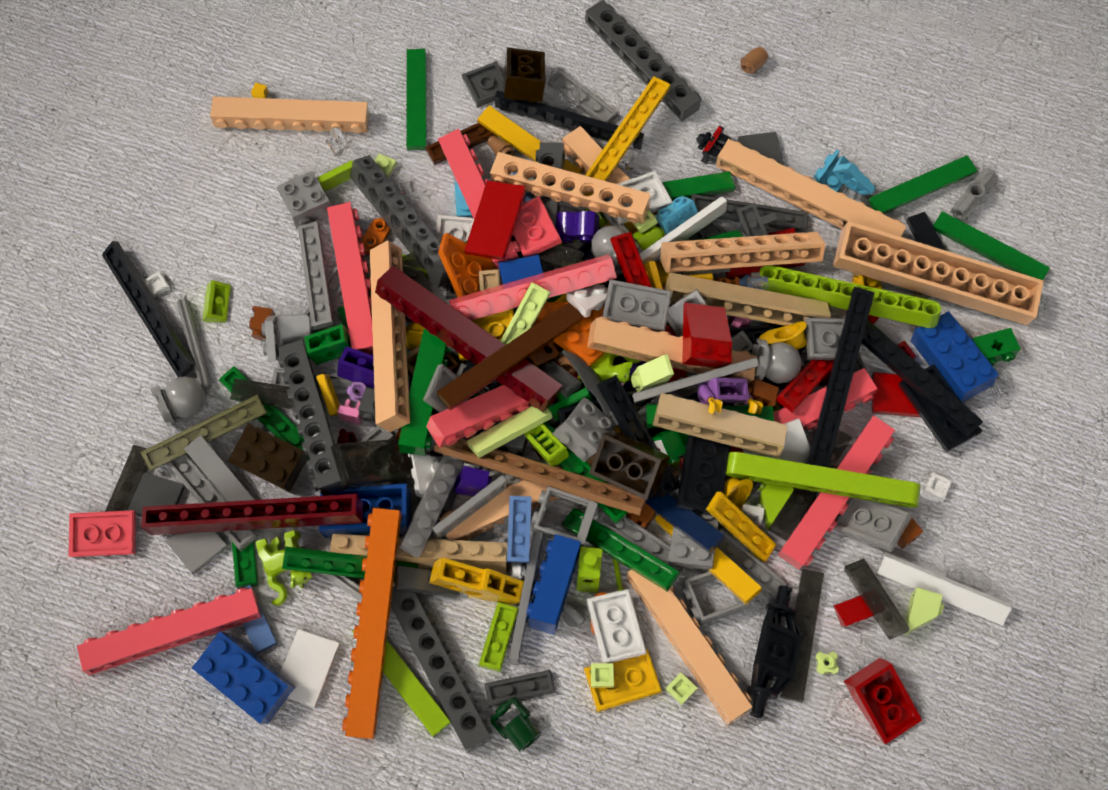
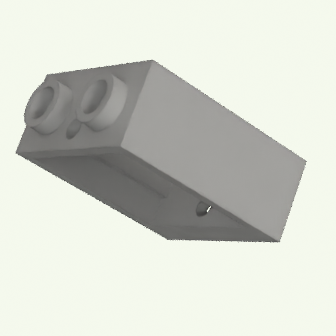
(586, 522)
(696, 610)

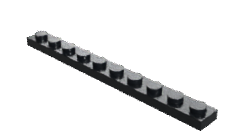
(840, 378)

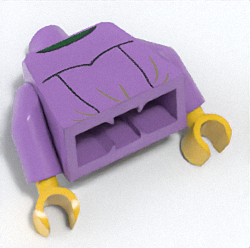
(726, 391)

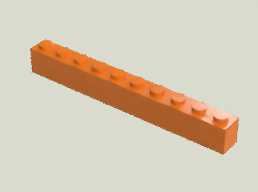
(373, 624)

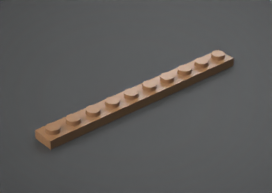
(548, 476)

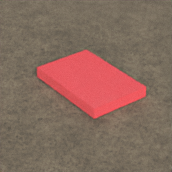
(535, 229)
(102, 533)

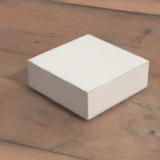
(156, 284)
(937, 486)

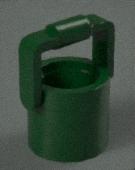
(521, 729)

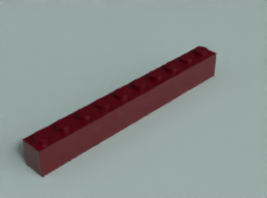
(464, 336)
(252, 514)

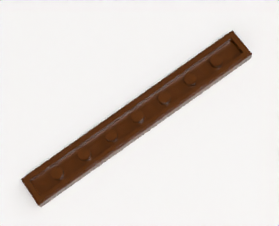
(509, 356)

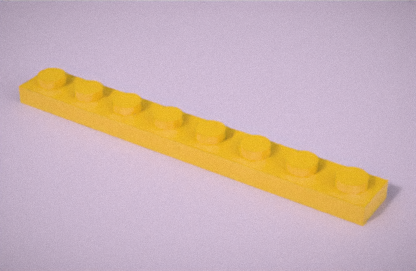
(628, 130)

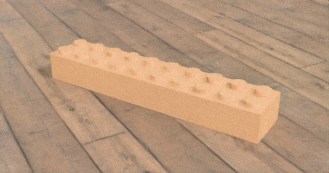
(938, 273)

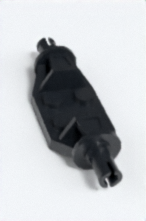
(776, 652)

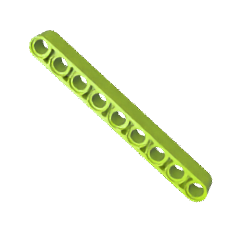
(838, 293)
(823, 479)

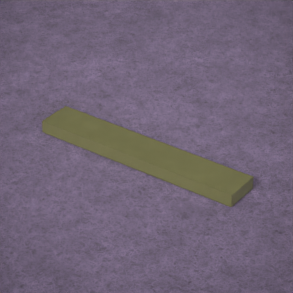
(209, 429)

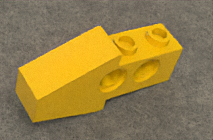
(476, 582)

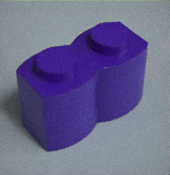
(577, 226)
(471, 481)

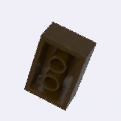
(524, 75)
(268, 457)
(629, 464)

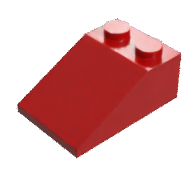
(706, 336)
(883, 700)

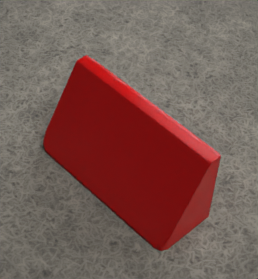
(852, 611)

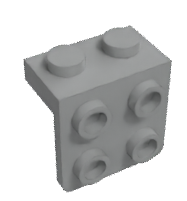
(304, 199)
(282, 331)
(584, 429)

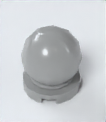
(602, 245)
(776, 362)
(180, 398)

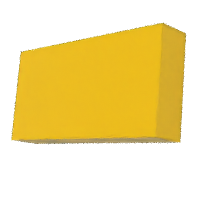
(328, 394)

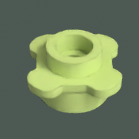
(822, 667)

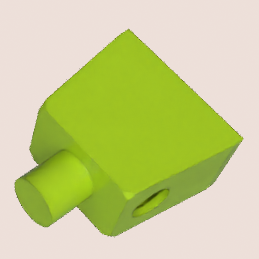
(589, 568)

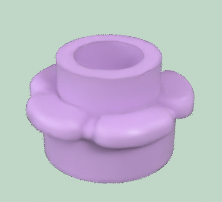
(356, 386)

